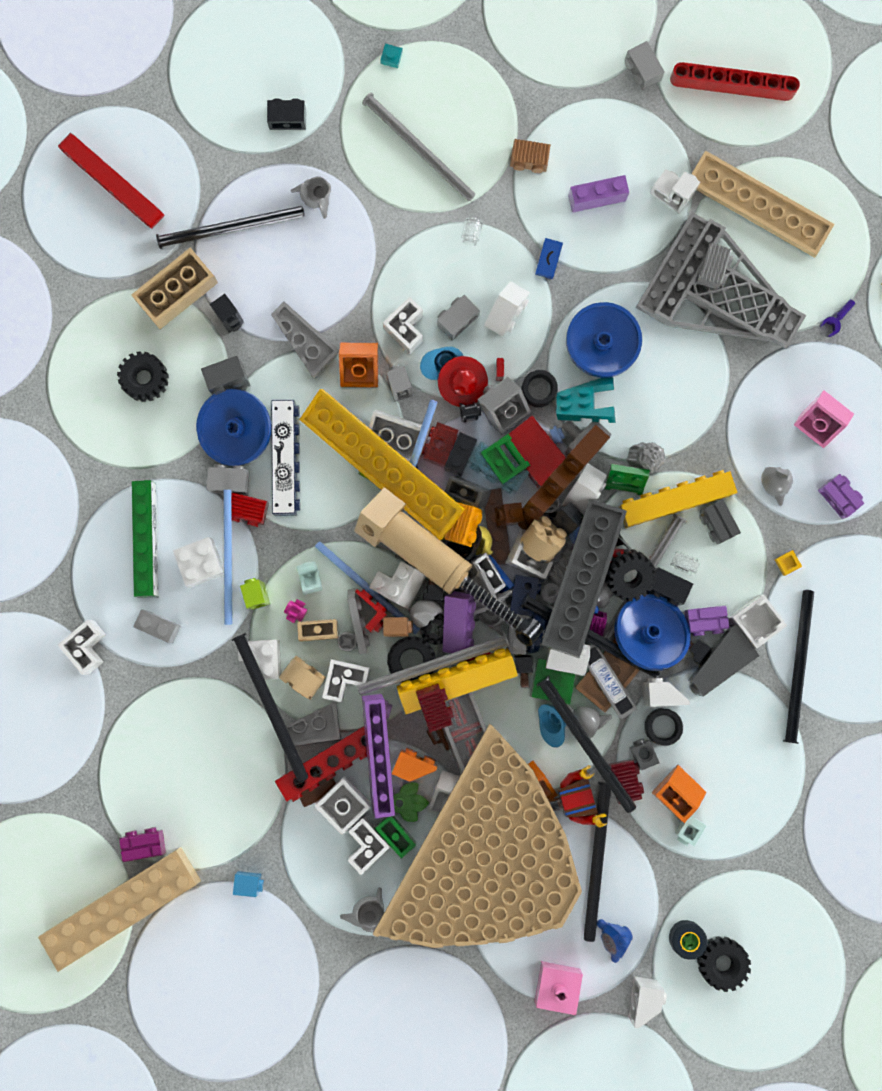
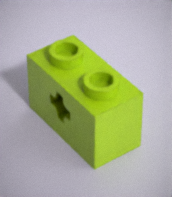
(254, 594)

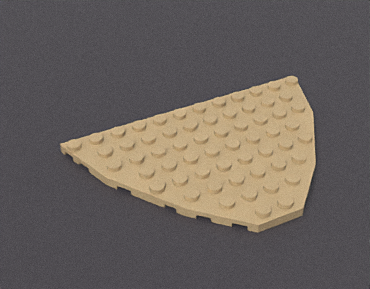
(490, 861)

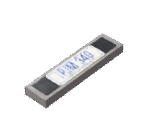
(609, 683)

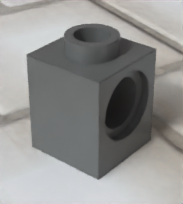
(651, 758)

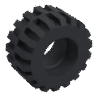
(404, 644)

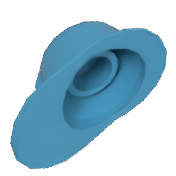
(435, 359)
(551, 725)

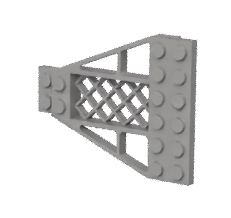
(678, 274)

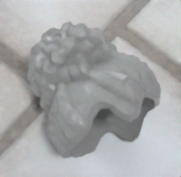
(646, 456)

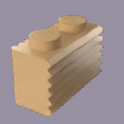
(318, 630)

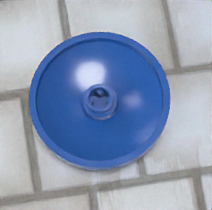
(604, 340)
(233, 427)
(652, 633)

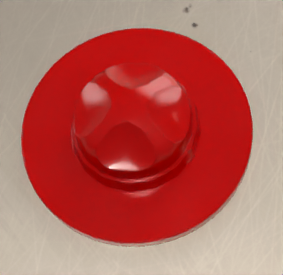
(462, 380)

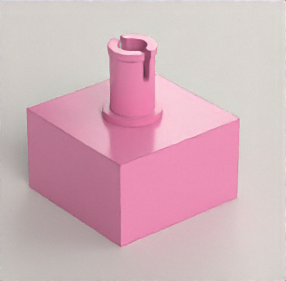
(824, 419)
(558, 988)

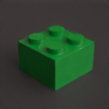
(561, 680)

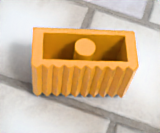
(464, 529)

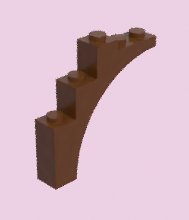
(563, 475)

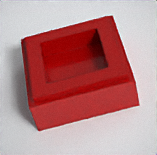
(499, 369)

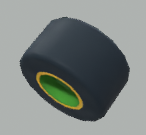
(694, 943)

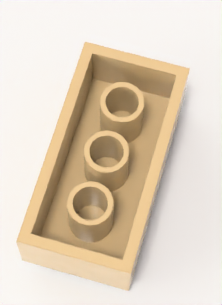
(175, 288)

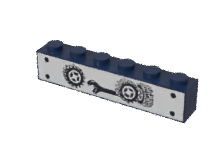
(284, 457)

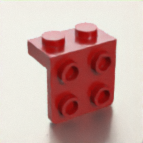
(376, 622)

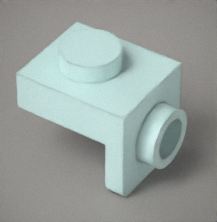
(309, 578)

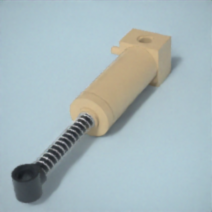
(386, 523)

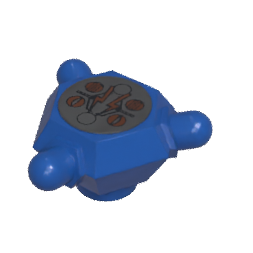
(615, 939)

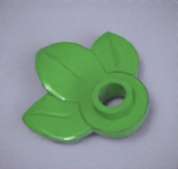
(411, 802)

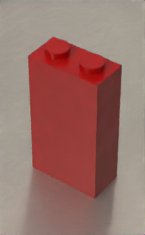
(536, 449)

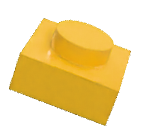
(788, 563)

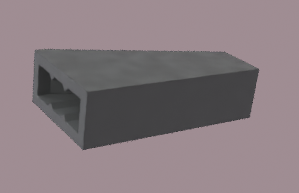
(725, 659)

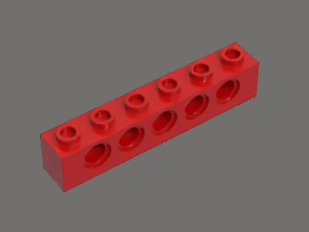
(286, 782)

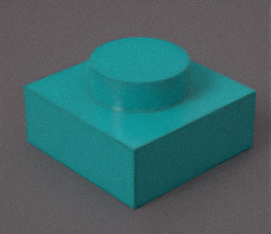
(391, 55)

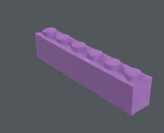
(378, 755)

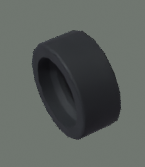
(553, 388)
(663, 741)

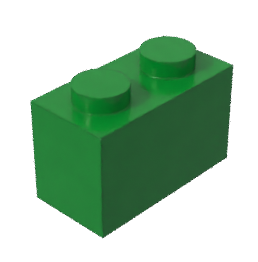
(396, 835)

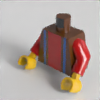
(577, 799)

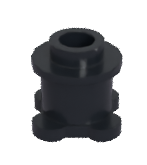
(469, 411)

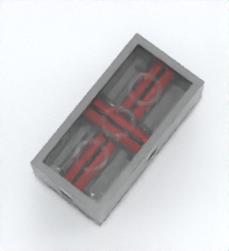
(466, 729)

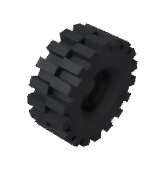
(129, 373)
(623, 564)
(735, 974)

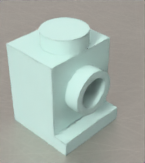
(696, 830)

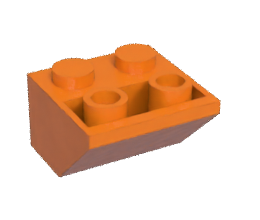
(411, 766)
(680, 794)

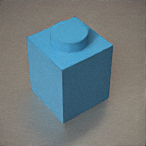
(247, 884)

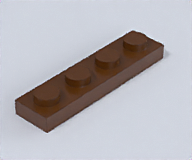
(499, 535)

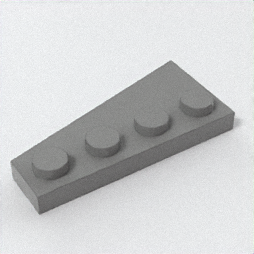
(307, 342)

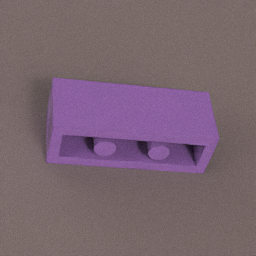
(598, 193)
(458, 622)

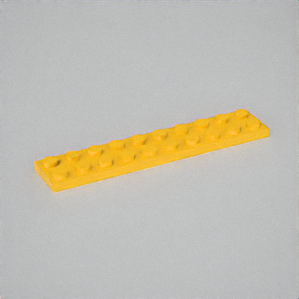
(381, 464)

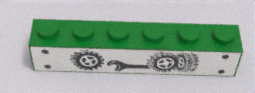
(145, 539)

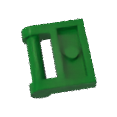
(499, 461)
(622, 477)

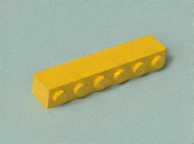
(678, 499)
(462, 678)

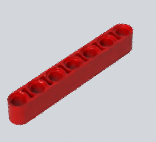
(742, 77)
(111, 180)

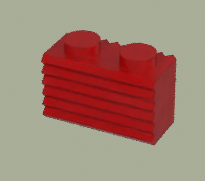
(248, 509)

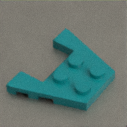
(580, 402)

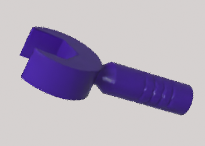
(834, 322)

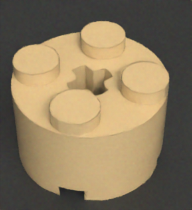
(543, 540)
(302, 677)

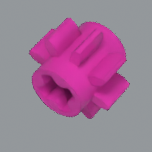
(295, 611)

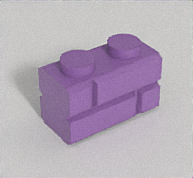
(841, 496)
(707, 619)

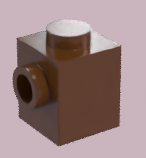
(509, 514)

